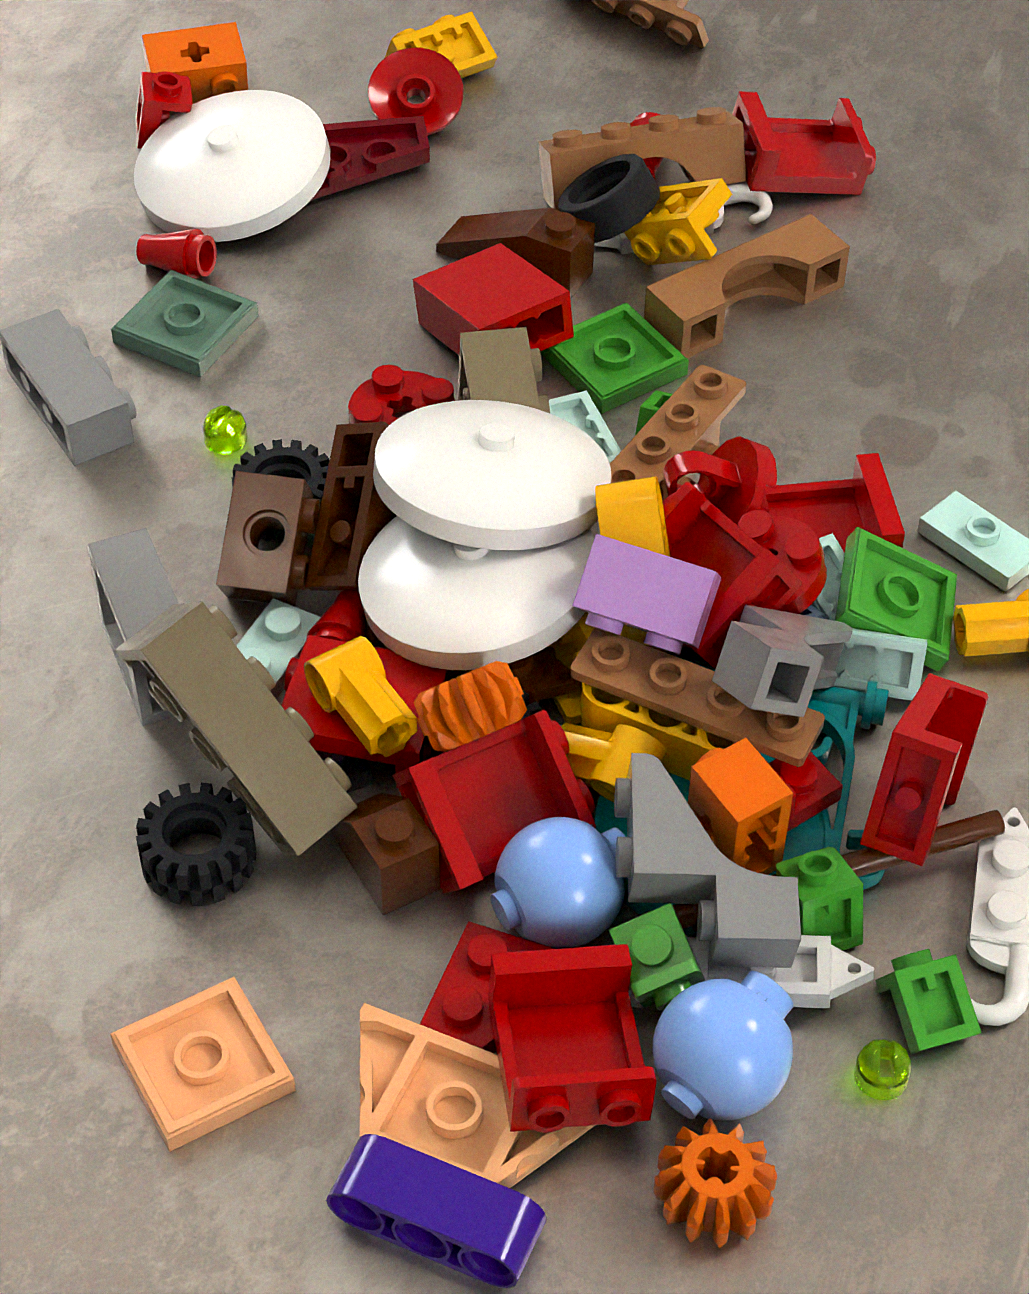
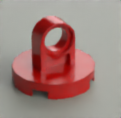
(730, 477)

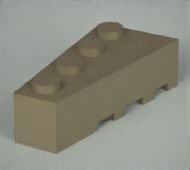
(500, 368)
(241, 723)

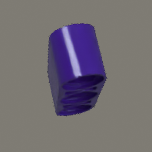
(437, 1210)

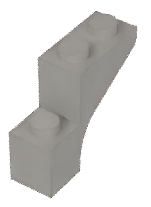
(779, 659)
(673, 860)

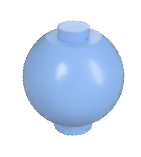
(559, 882)
(724, 1047)

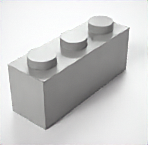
(68, 386)

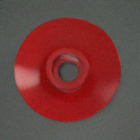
(416, 74)

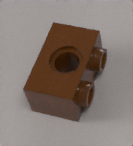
(255, 507)

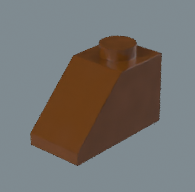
(390, 850)

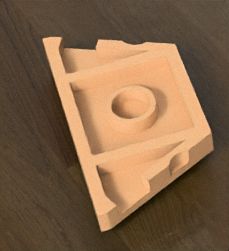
(445, 1100)

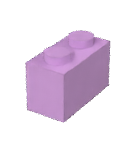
(646, 593)

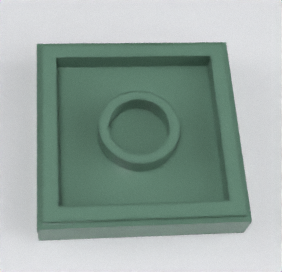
(185, 323)

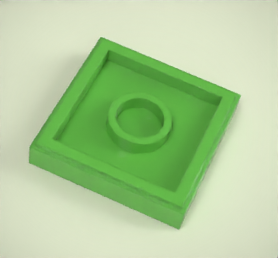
(616, 358)
(897, 594)

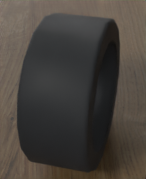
(612, 195)

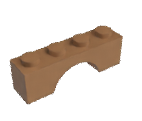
(701, 145)
(789, 262)

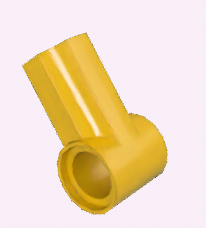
(992, 627)
(357, 687)
(604, 756)

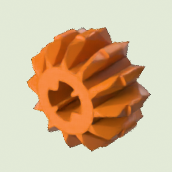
(470, 706)
(715, 1183)

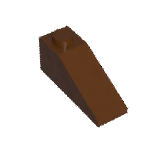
(542, 236)
(349, 509)

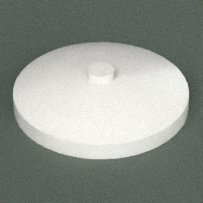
(233, 165)
(490, 474)
(467, 603)

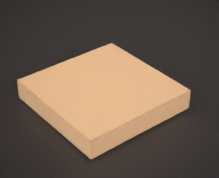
(202, 1063)

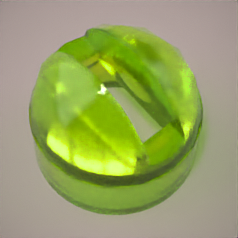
(231, 430)
(868, 1069)

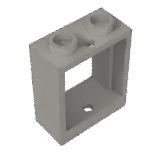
(130, 595)

